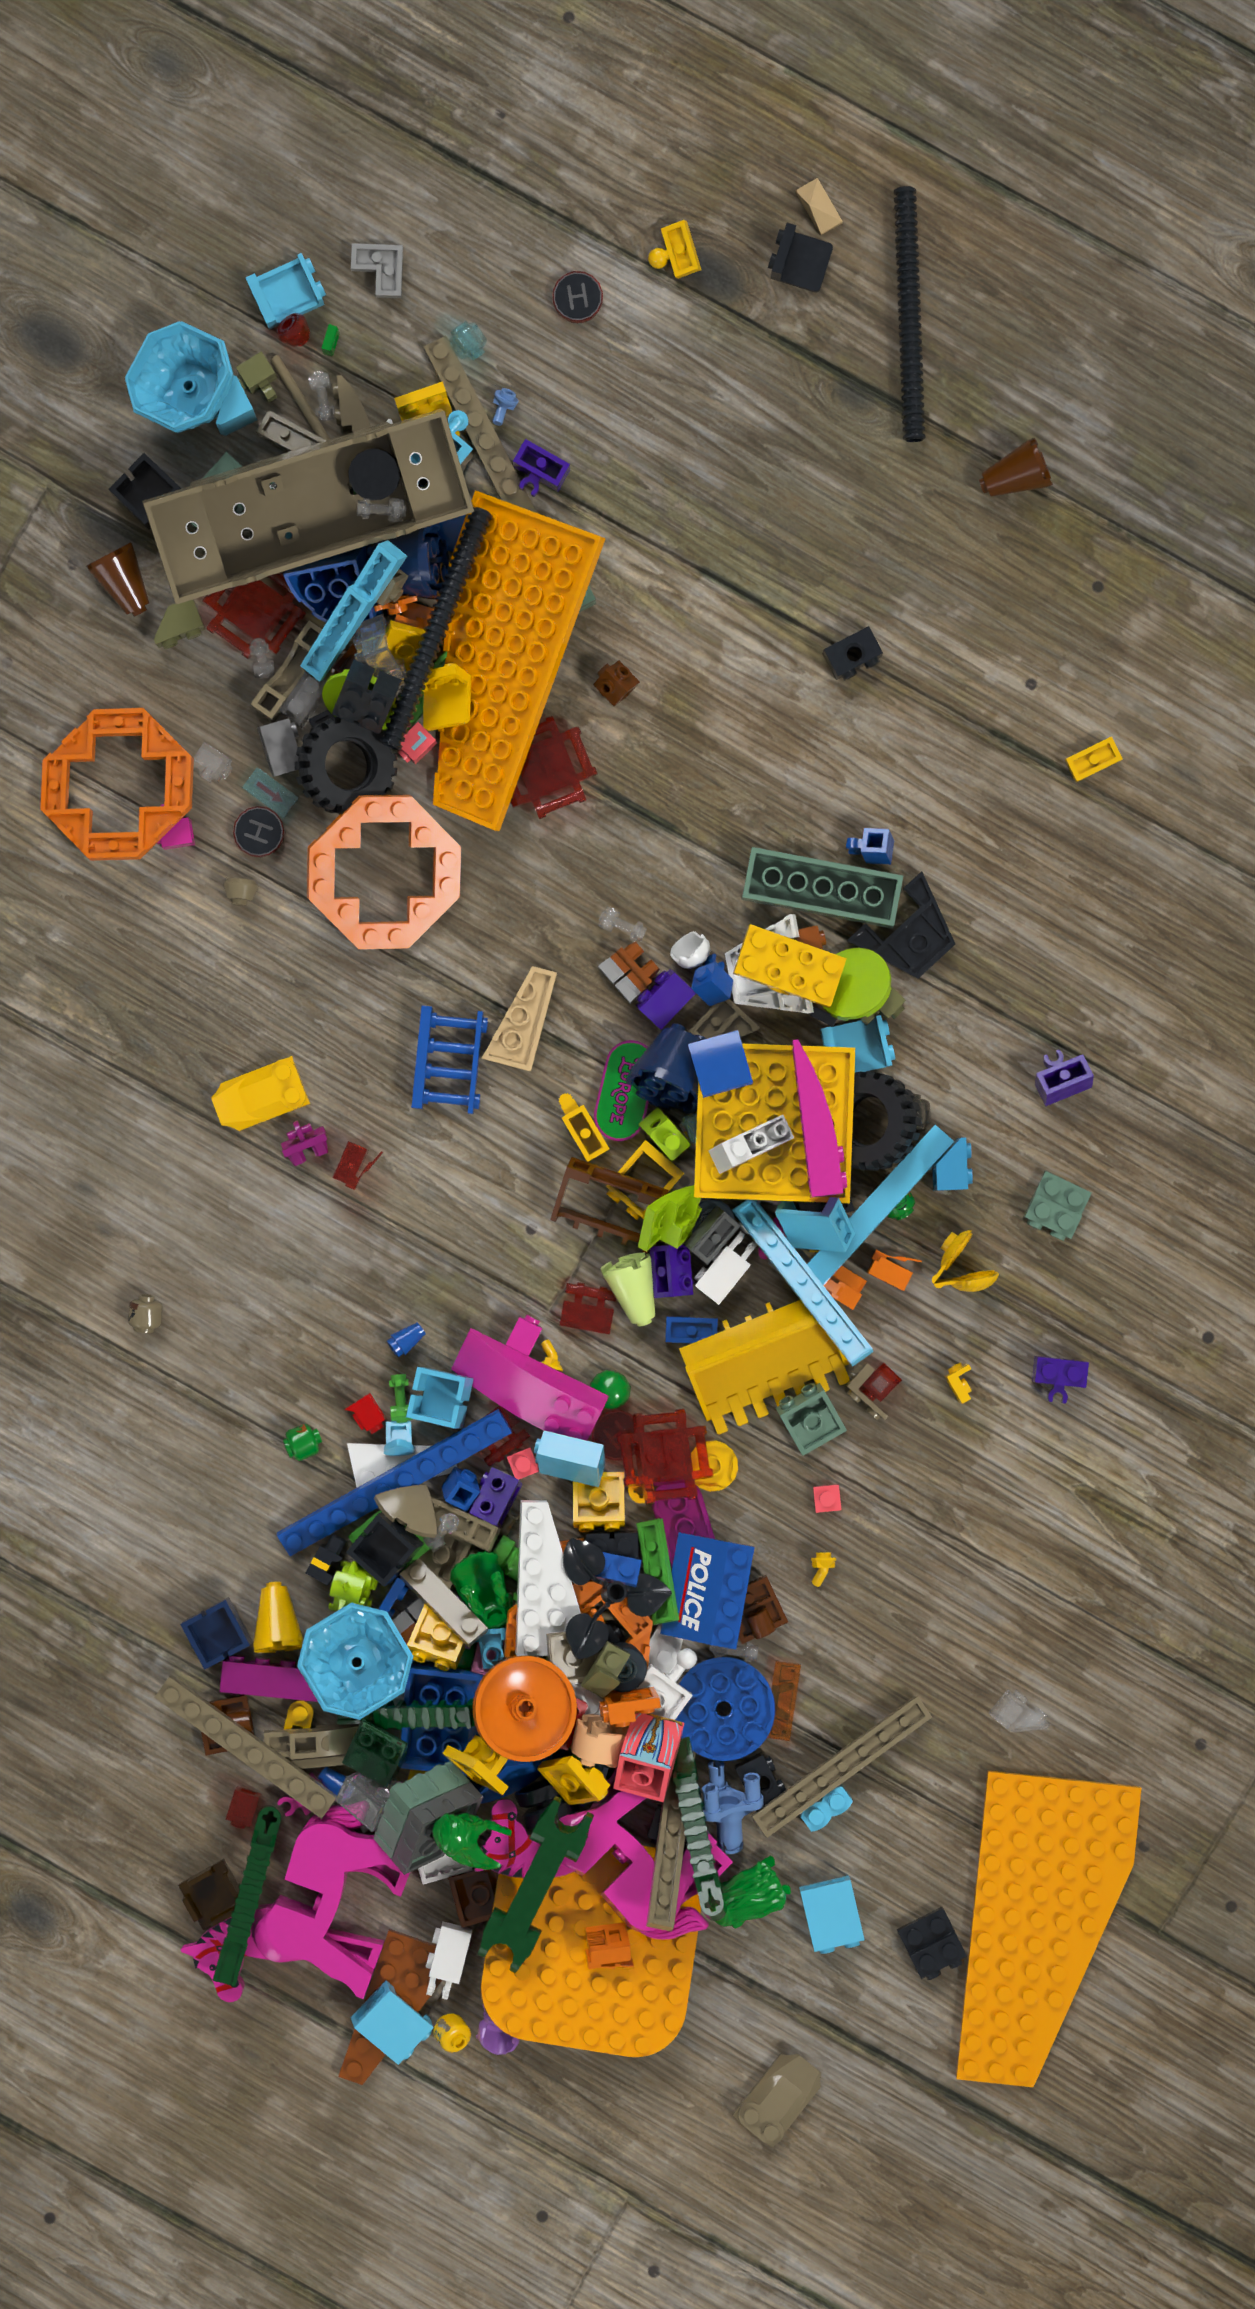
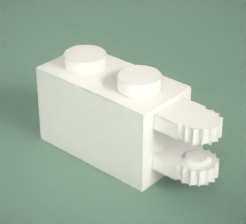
(724, 1271)
(448, 1957)

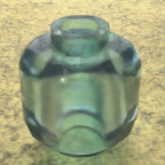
(468, 340)

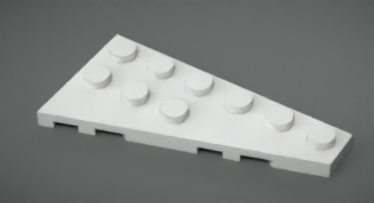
(544, 1591)

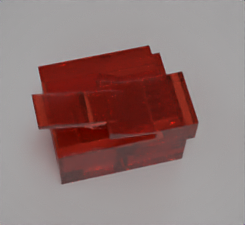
(351, 1165)

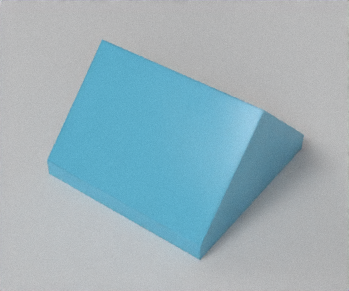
(235, 410)

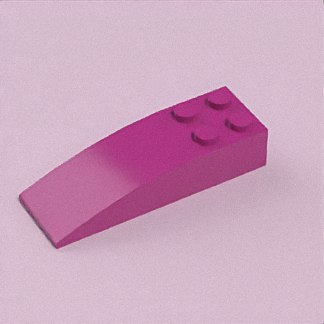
(819, 1137)
(529, 1387)

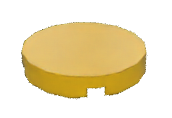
(722, 1461)

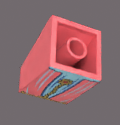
(648, 1756)

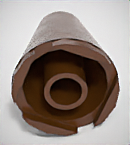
(1017, 472)
(122, 579)

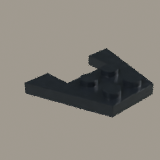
(918, 941)

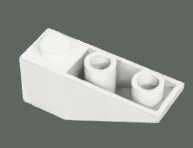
(751, 1144)

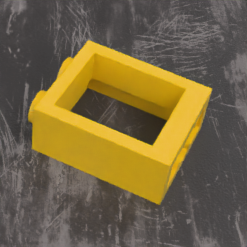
(661, 1160)

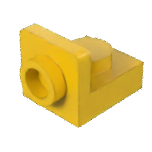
(959, 1387)

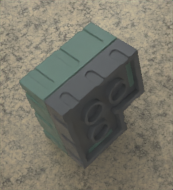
(415, 1807)

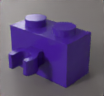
(540, 467)
(1063, 1078)
(1060, 1374)

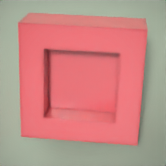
(523, 1463)
(827, 1498)

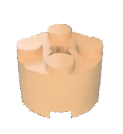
(597, 1741)

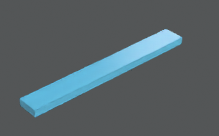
(884, 1199)
(803, 1281)

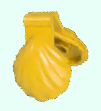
(970, 1282)

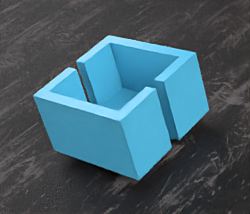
(441, 1398)

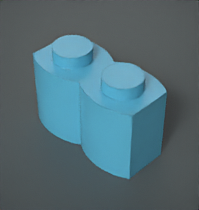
(830, 1805)

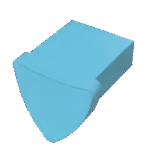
(398, 1439)

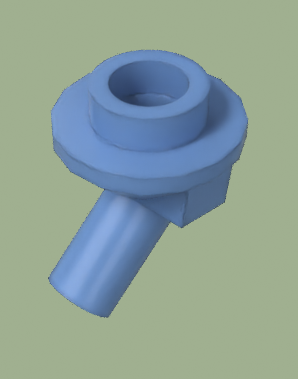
(505, 400)

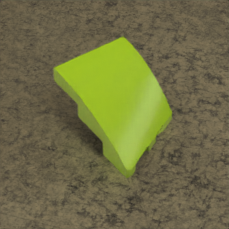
(670, 1219)

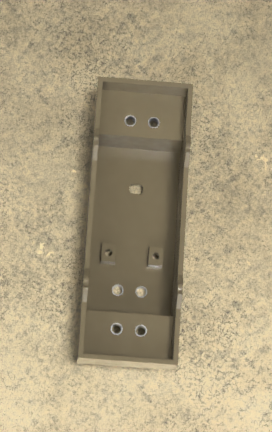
(307, 501)

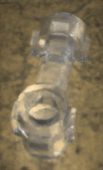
(320, 381)
(395, 510)
(263, 667)
(610, 919)
(449, 1524)
(749, 1652)

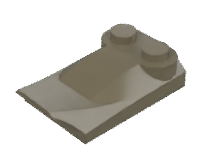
(778, 2098)

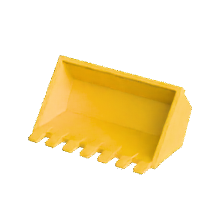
(760, 1361)

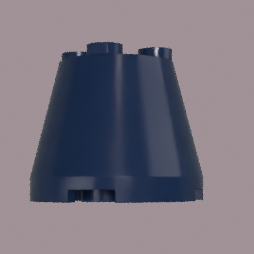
(425, 561)
(666, 1071)

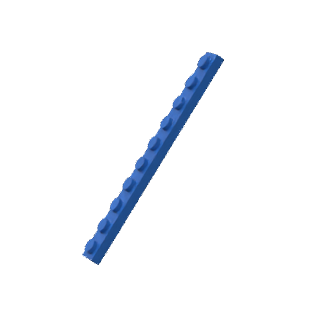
(408, 1473)

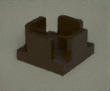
(210, 1894)

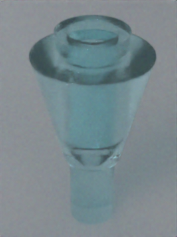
(689, 1128)

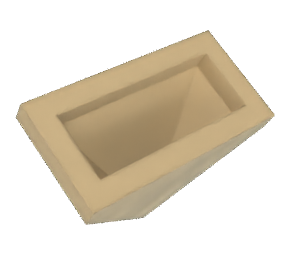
(819, 206)

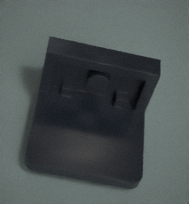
(800, 259)

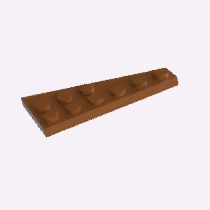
(404, 1967)

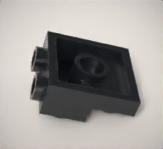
(932, 1944)

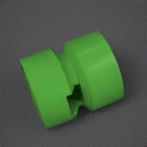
(508, 1556)

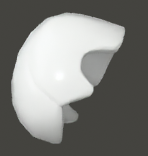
(691, 950)

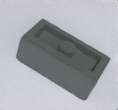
(712, 1234)

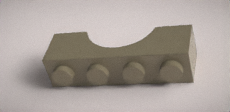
(286, 678)

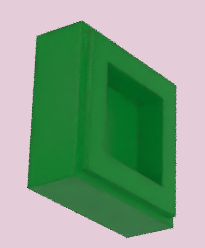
(330, 340)

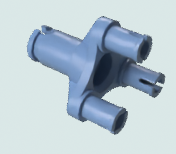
(729, 1805)

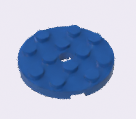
(750, 1714)

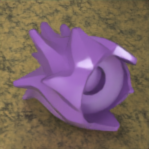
(493, 2038)

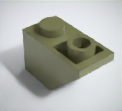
(178, 623)

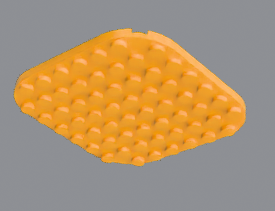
(576, 2007)

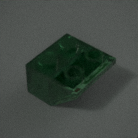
(376, 1753)

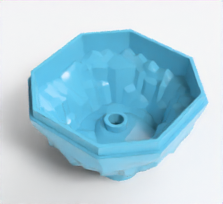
(179, 377)
(329, 1654)

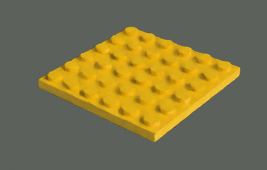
(782, 1170)

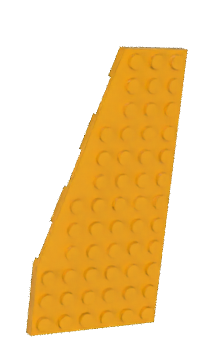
(511, 643)
(1042, 1898)

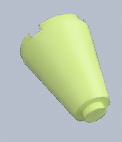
(632, 1286)

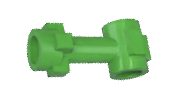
(399, 1412)

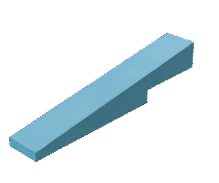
(353, 609)

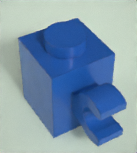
(875, 846)
(712, 982)

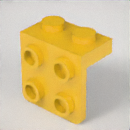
(447, 697)

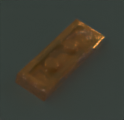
(784, 1690)

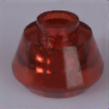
(294, 330)

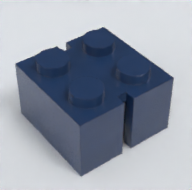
(216, 1633)

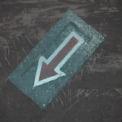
(270, 792)

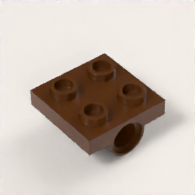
(761, 1611)
(238, 1710)

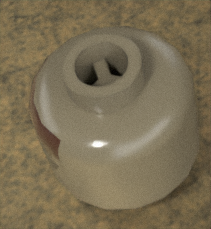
(145, 1314)

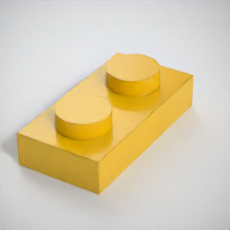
(1093, 759)

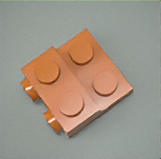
(620, 1707)

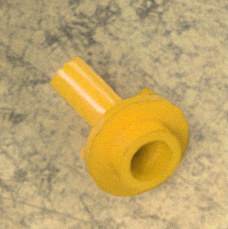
(552, 1357)
(823, 1562)

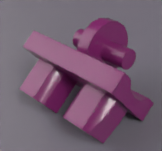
(303, 1138)

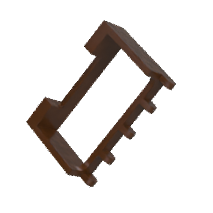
(583, 1172)

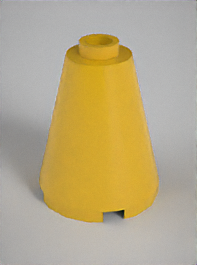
(276, 1621)

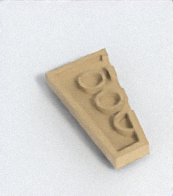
(521, 1028)

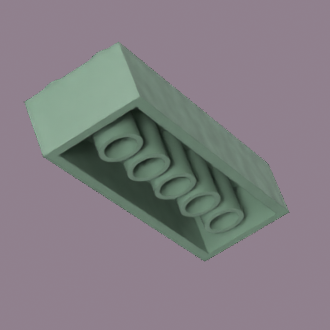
(822, 887)

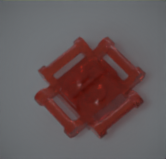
(255, 612)
(551, 770)
(664, 1456)

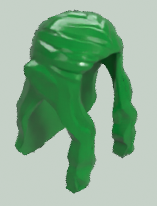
(483, 1588)
(459, 1836)
(752, 1894)

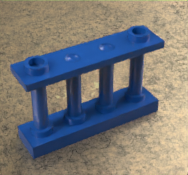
(428, 1045)

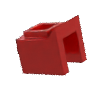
(367, 1414)

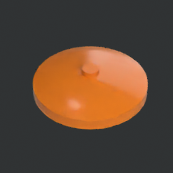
(524, 1708)

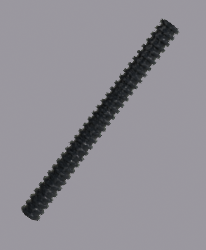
(909, 314)
(436, 628)

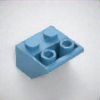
(951, 1169)

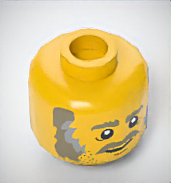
(452, 2032)

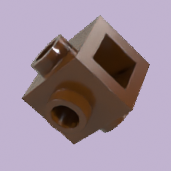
(615, 682)

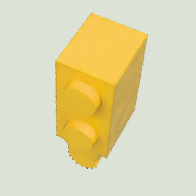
(582, 1128)

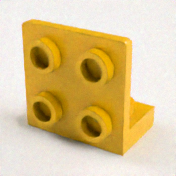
(423, 402)

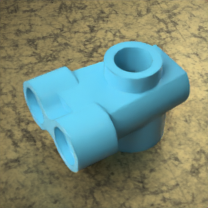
(492, 1641)

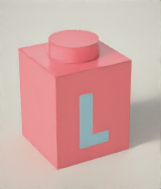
(417, 744)

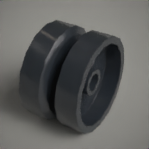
(539, 1797)

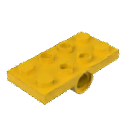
(789, 966)

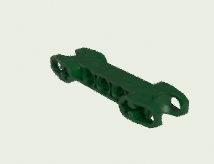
(515, 1925)

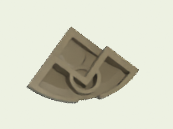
(411, 1508)

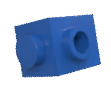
(460, 1488)

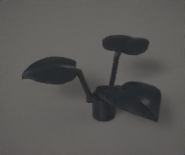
(581, 1563)

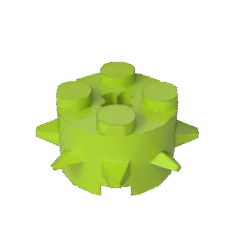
(351, 1586)

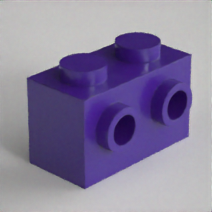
(664, 998)
(671, 1271)
(495, 1497)

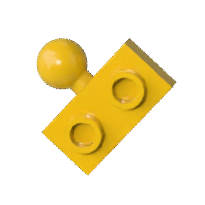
(679, 250)

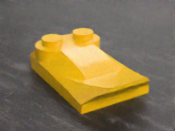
(260, 1095)

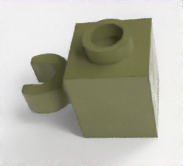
(256, 375)
(891, 1007)

